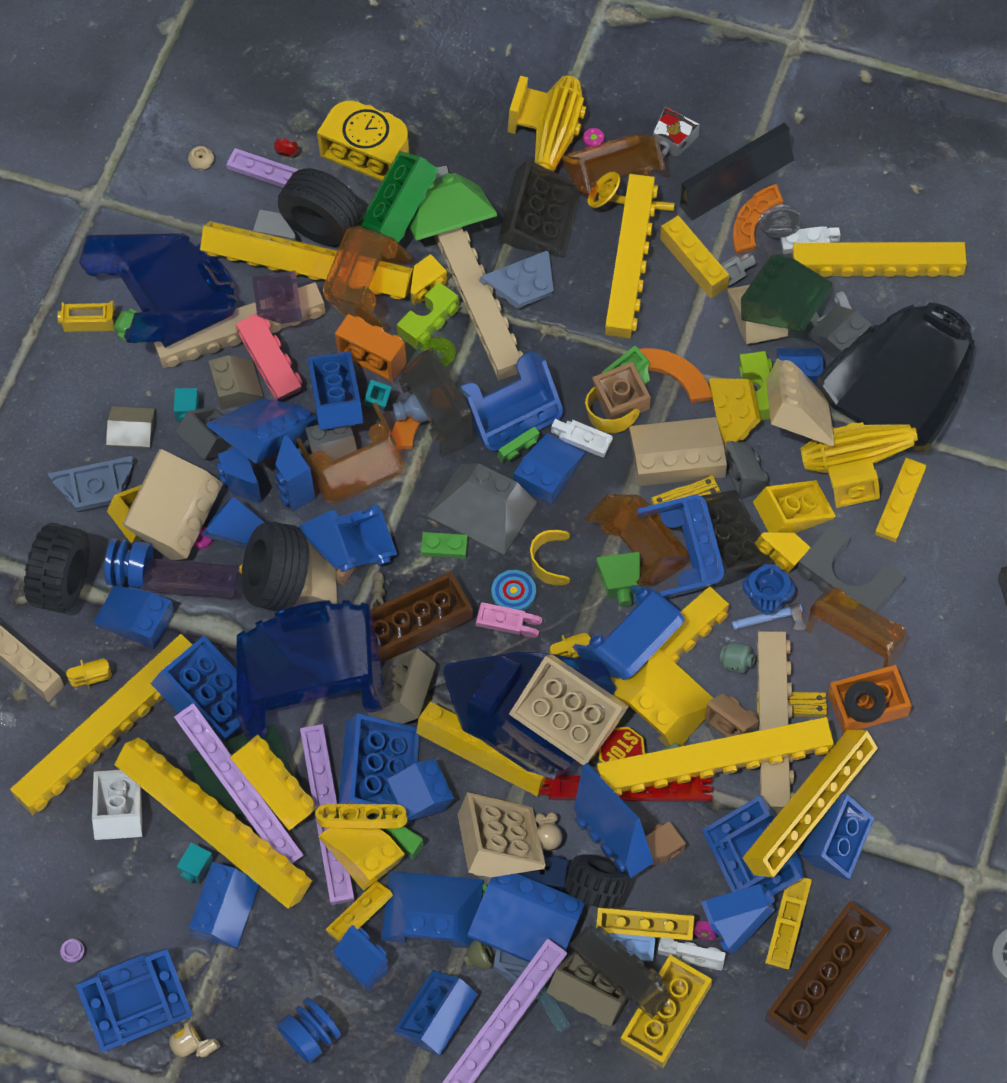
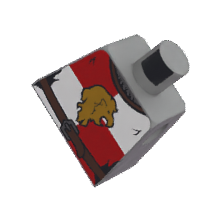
(675, 132)

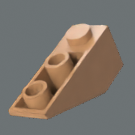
(664, 843)

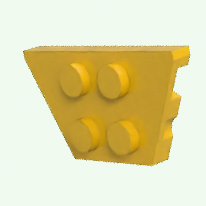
(734, 407)

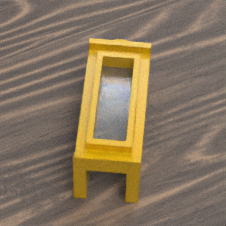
(87, 317)

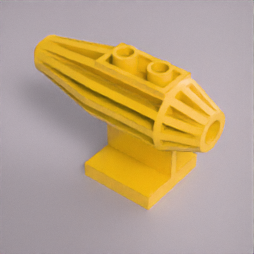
(552, 115)
(853, 456)

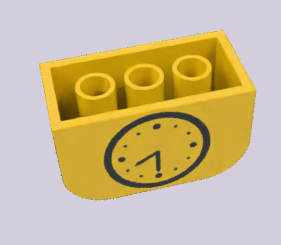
(362, 138)

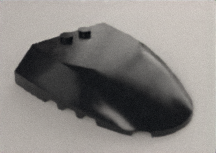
(904, 372)

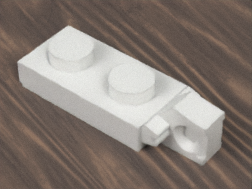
(810, 235)
(582, 436)
(691, 954)

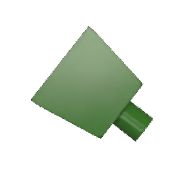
(618, 575)

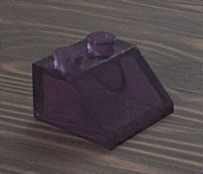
(278, 297)

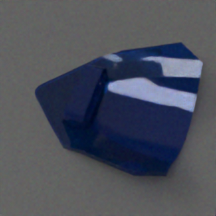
(488, 689)

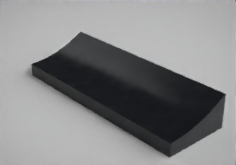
(736, 172)

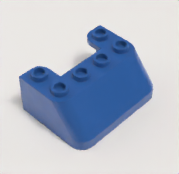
(515, 407)

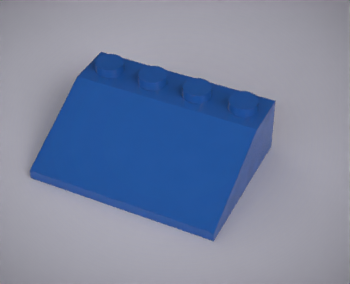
(261, 425)
(208, 681)
(371, 755)
(611, 824)
(522, 914)

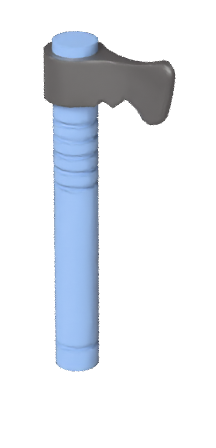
(792, 610)

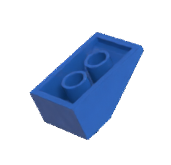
(548, 468)
(135, 615)

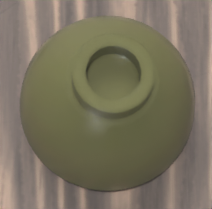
(479, 956)

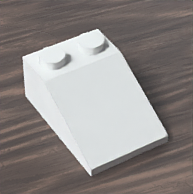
(116, 806)

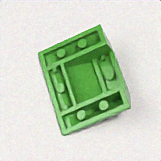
(450, 205)

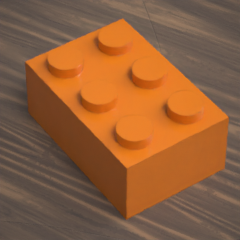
(371, 347)
(890, 682)

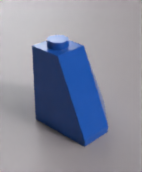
(232, 524)
(739, 914)

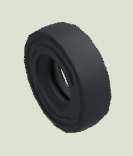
(856, 712)

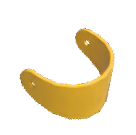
(609, 425)
(539, 540)

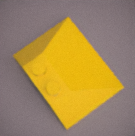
(665, 698)

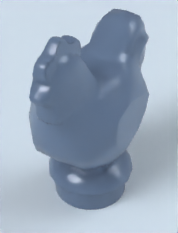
(411, 409)

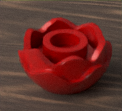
(285, 147)

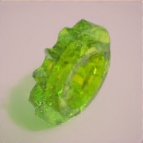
(442, 344)

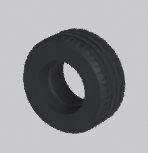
(319, 206)
(275, 566)

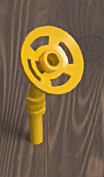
(607, 193)

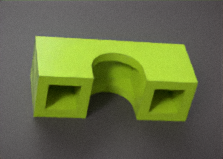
(418, 329)
(757, 369)

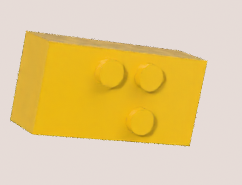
(659, 1036)

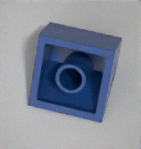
(807, 359)
(238, 475)
(421, 789)

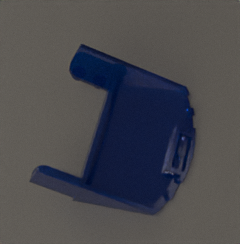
(168, 278)
(306, 657)

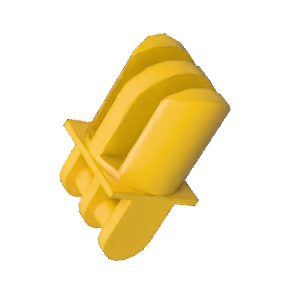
(565, 647)
(89, 673)

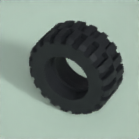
(56, 567)

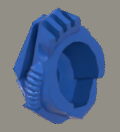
(768, 588)

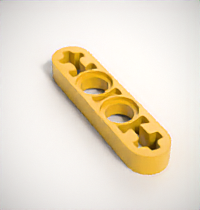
(361, 819)

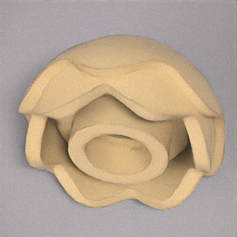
(200, 163)

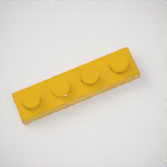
(900, 500)

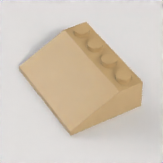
(798, 403)
(677, 451)
(172, 505)
(568, 709)
(499, 837)

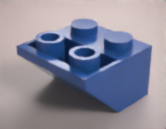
(361, 957)

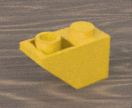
(425, 277)
(783, 548)

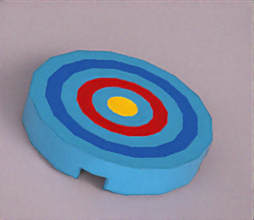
(514, 590)

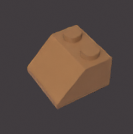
(621, 391)
(729, 717)

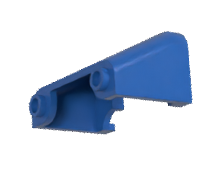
(351, 538)

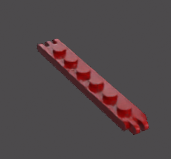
(566, 787)

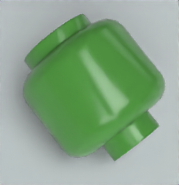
(123, 322)

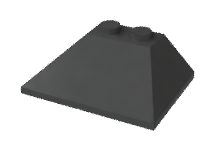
(483, 507)

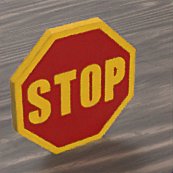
(620, 744)

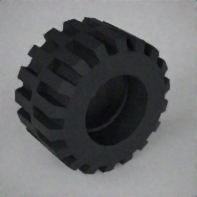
(596, 881)

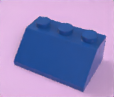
(293, 476)
(838, 837)
(223, 906)
(436, 1012)

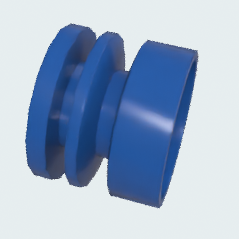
(124, 563)
(308, 1030)

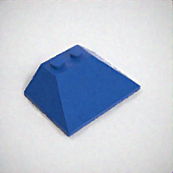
(735, 835)
(431, 908)
(133, 998)

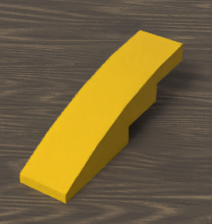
(788, 924)

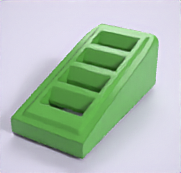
(407, 840)

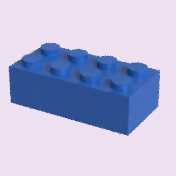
(335, 390)

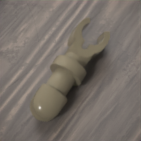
(378, 591)

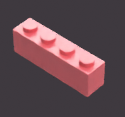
(268, 357)

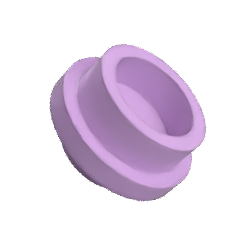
(72, 951)

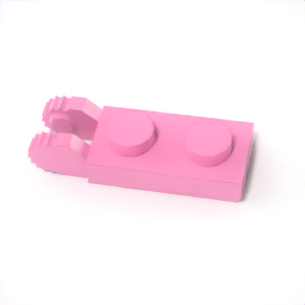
(507, 620)

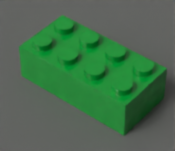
(399, 195)

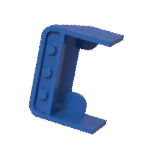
(694, 517)
(636, 636)

